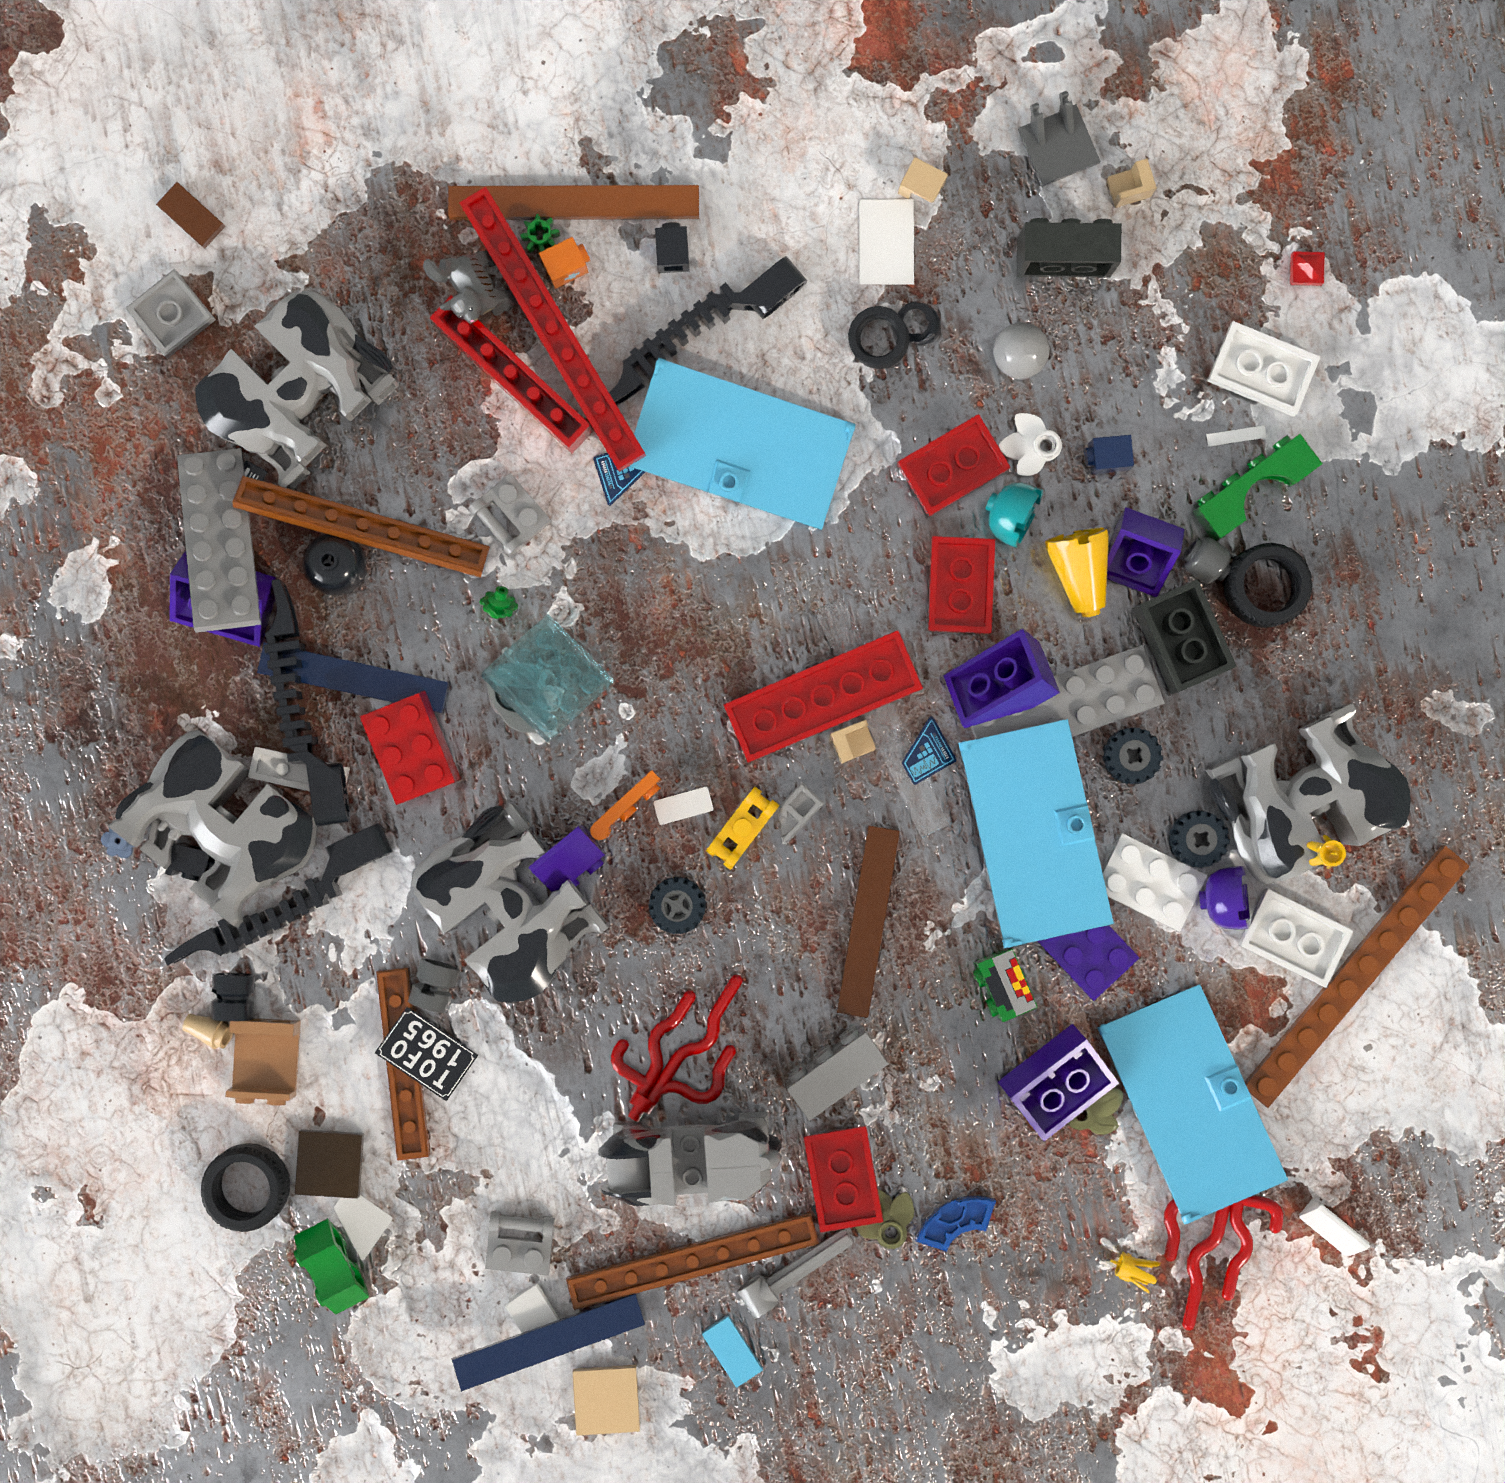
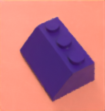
(182, 610)
(1058, 1082)

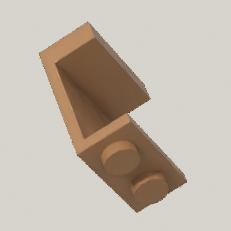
(265, 1060)

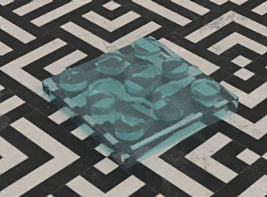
(547, 678)

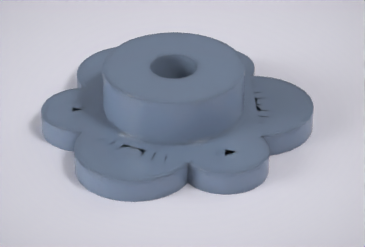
(122, 849)

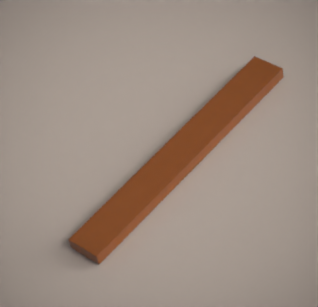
(585, 201)
(360, 526)
(692, 1260)

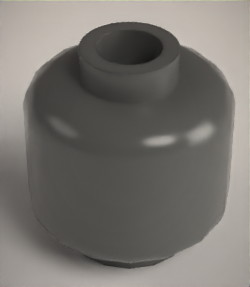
(1207, 560)

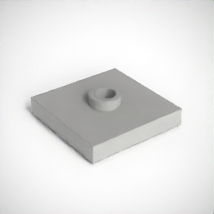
(170, 313)

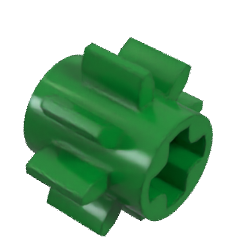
(532, 233)

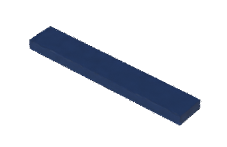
(361, 678)
(547, 1342)

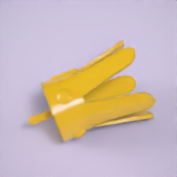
(1329, 853)
(1127, 1270)

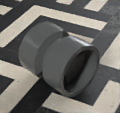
(436, 974)

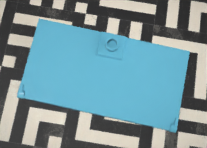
(741, 444)
(1036, 833)
(1192, 1104)

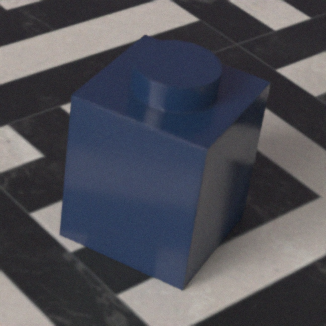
(1109, 454)

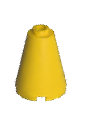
(1082, 567)

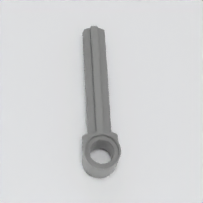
(761, 1293)

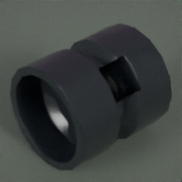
(232, 996)

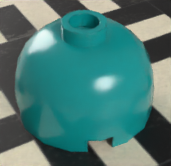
(1013, 511)

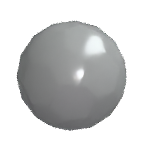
(1021, 350)

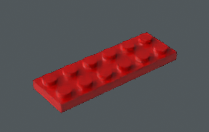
(823, 696)

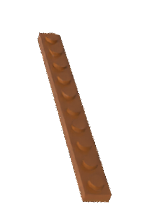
(1355, 975)

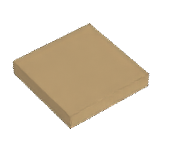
(606, 1400)

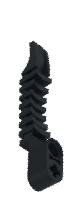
(762, 296)
(325, 780)
(344, 857)

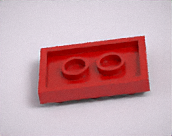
(953, 465)
(961, 585)
(843, 1178)

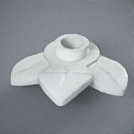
(1025, 444)

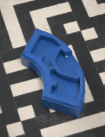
(954, 1219)

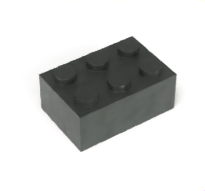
(1069, 248)
(1184, 637)

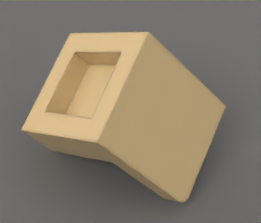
(922, 181)
(1132, 184)
(853, 741)

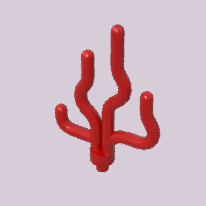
(655, 1085)
(1211, 1242)

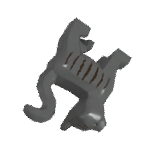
(472, 284)

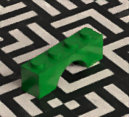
(1288, 465)

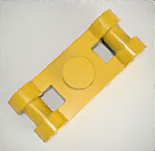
(742, 828)

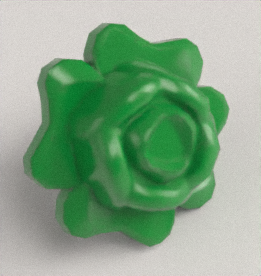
(499, 603)

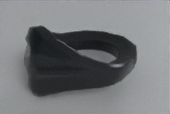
(934, 326)

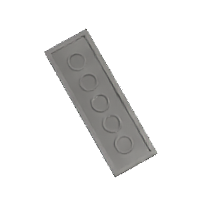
(217, 542)
(1090, 696)

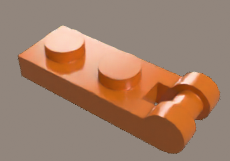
(625, 806)

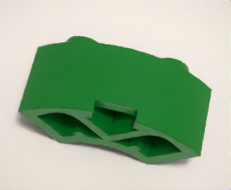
(325, 1258)

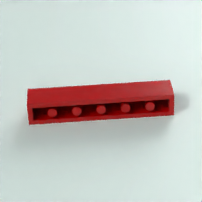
(514, 378)

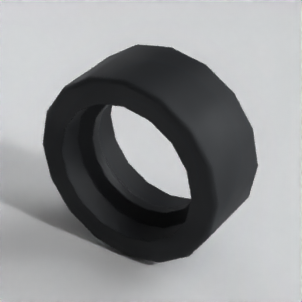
(862, 320)

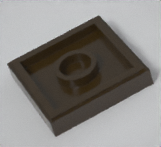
(329, 1163)

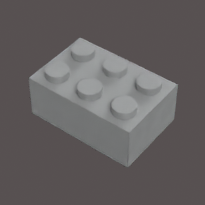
(835, 1071)

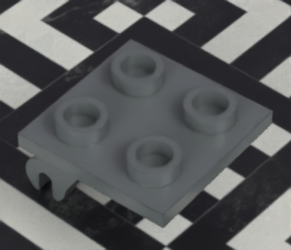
(1058, 142)

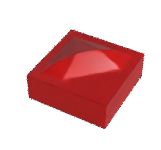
(1307, 268)

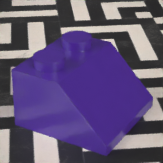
(1143, 551)
(569, 859)

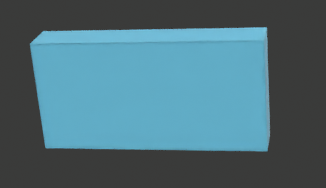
(732, 1350)

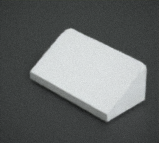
(1333, 1229)
(531, 1309)

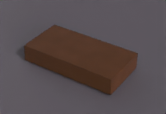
(190, 215)

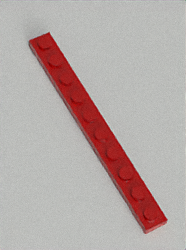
(552, 329)

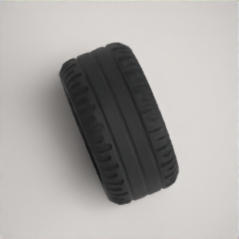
(1300, 585)
(215, 1201)

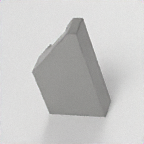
(797, 811)

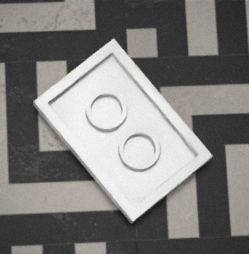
(1263, 369)
(1151, 882)
(1295, 937)

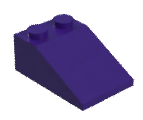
(1002, 680)

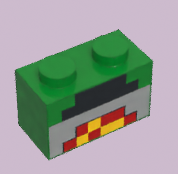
(1004, 984)

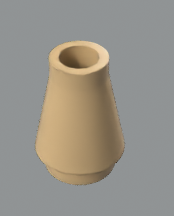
(209, 1031)

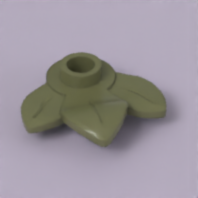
(1099, 1114)
(896, 1214)

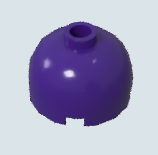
(1226, 898)

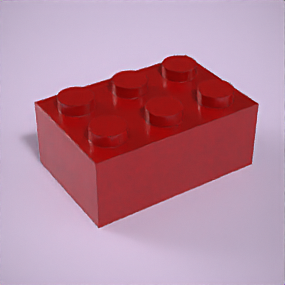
(410, 747)

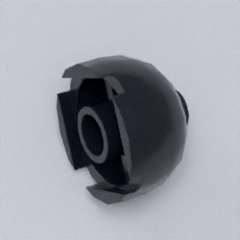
(344, 573)

